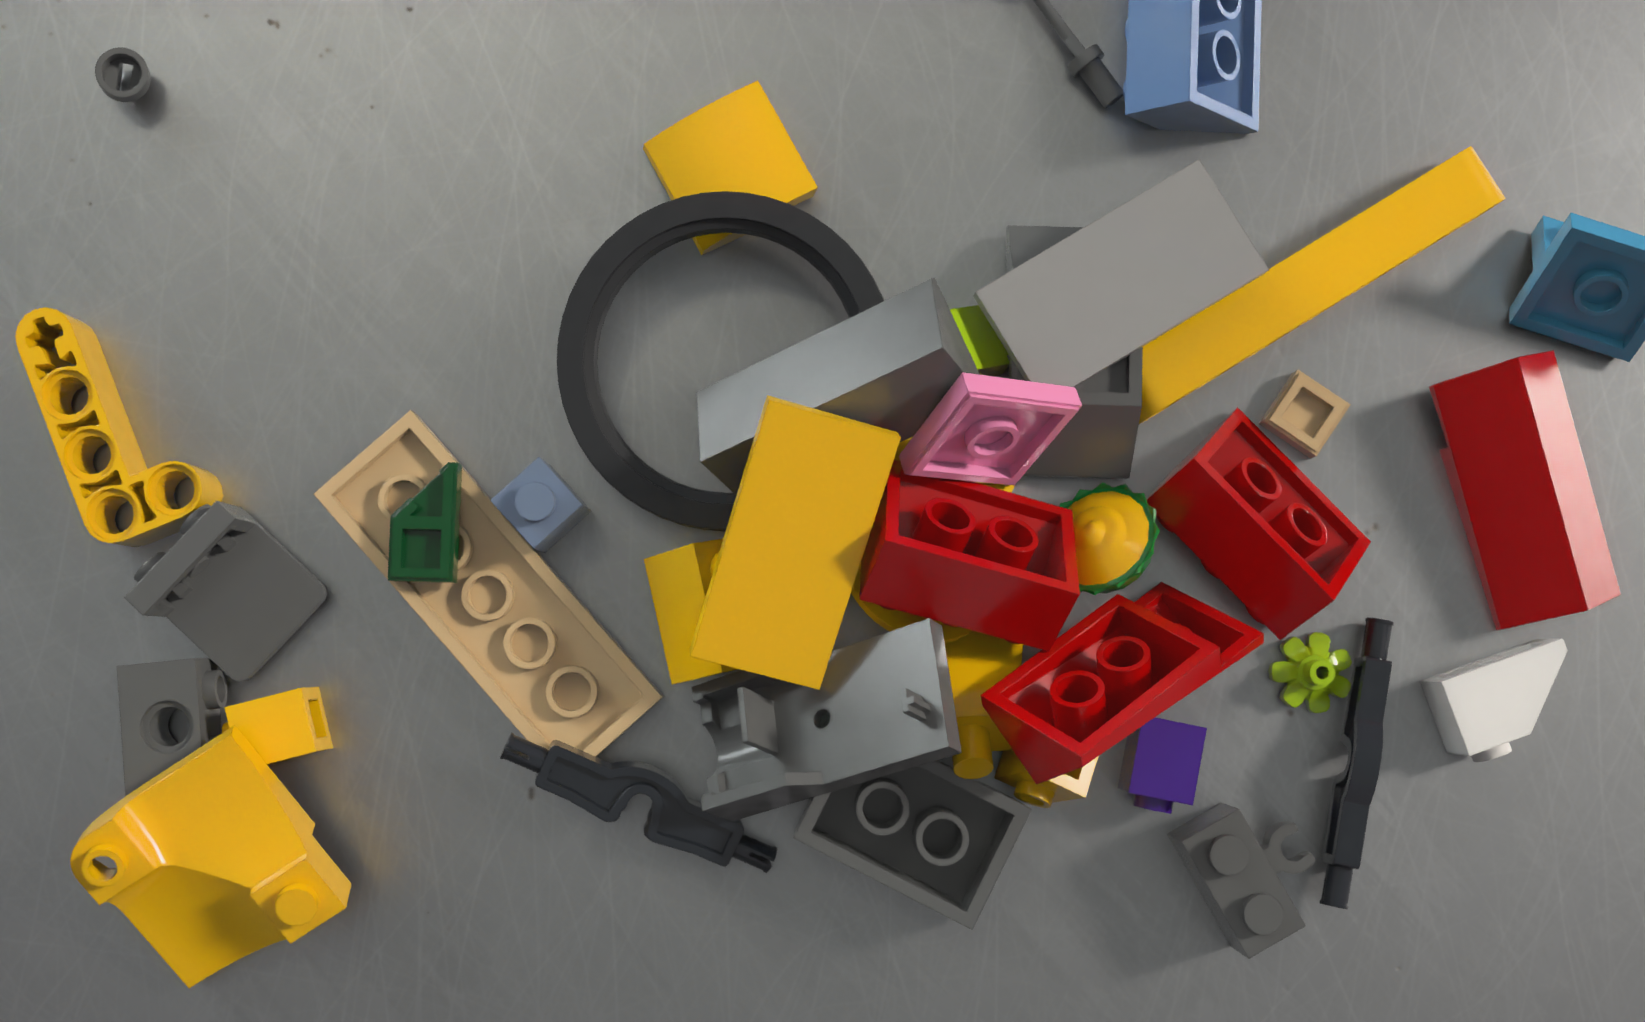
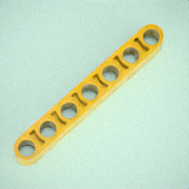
(1315, 279)

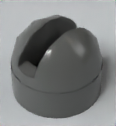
(109, 74)

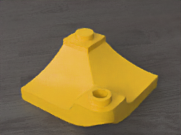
(212, 860)

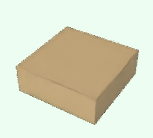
(1304, 414)

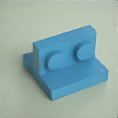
(1585, 286)

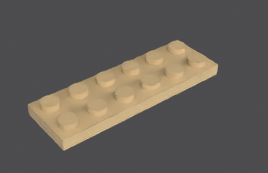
(507, 613)

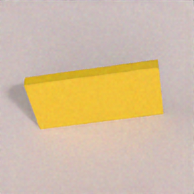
(794, 542)

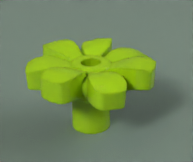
(1311, 672)

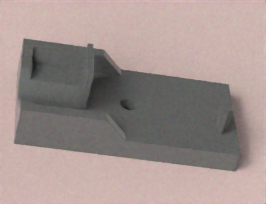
(886, 712)

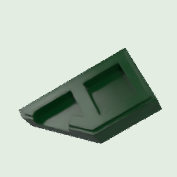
(427, 531)

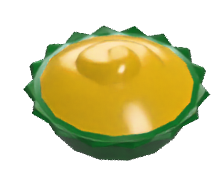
(1112, 536)

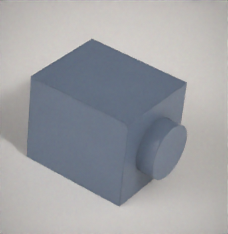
(541, 505)

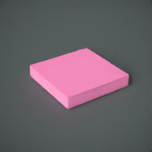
(989, 429)

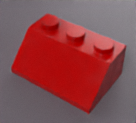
(1259, 525)
(972, 558)

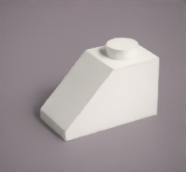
(1493, 698)

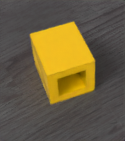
(283, 724)

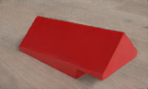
(1524, 491)
(1112, 677)

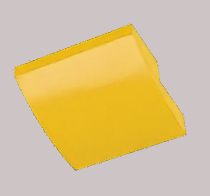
(731, 148)

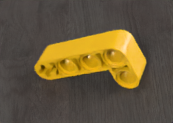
(102, 422)

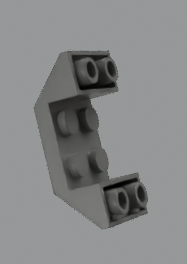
(1104, 430)

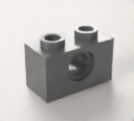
(147, 700)

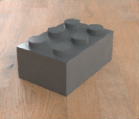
(920, 835)

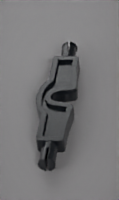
(1357, 783)
(607, 788)

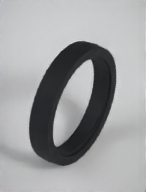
(604, 278)

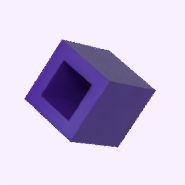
(1162, 764)

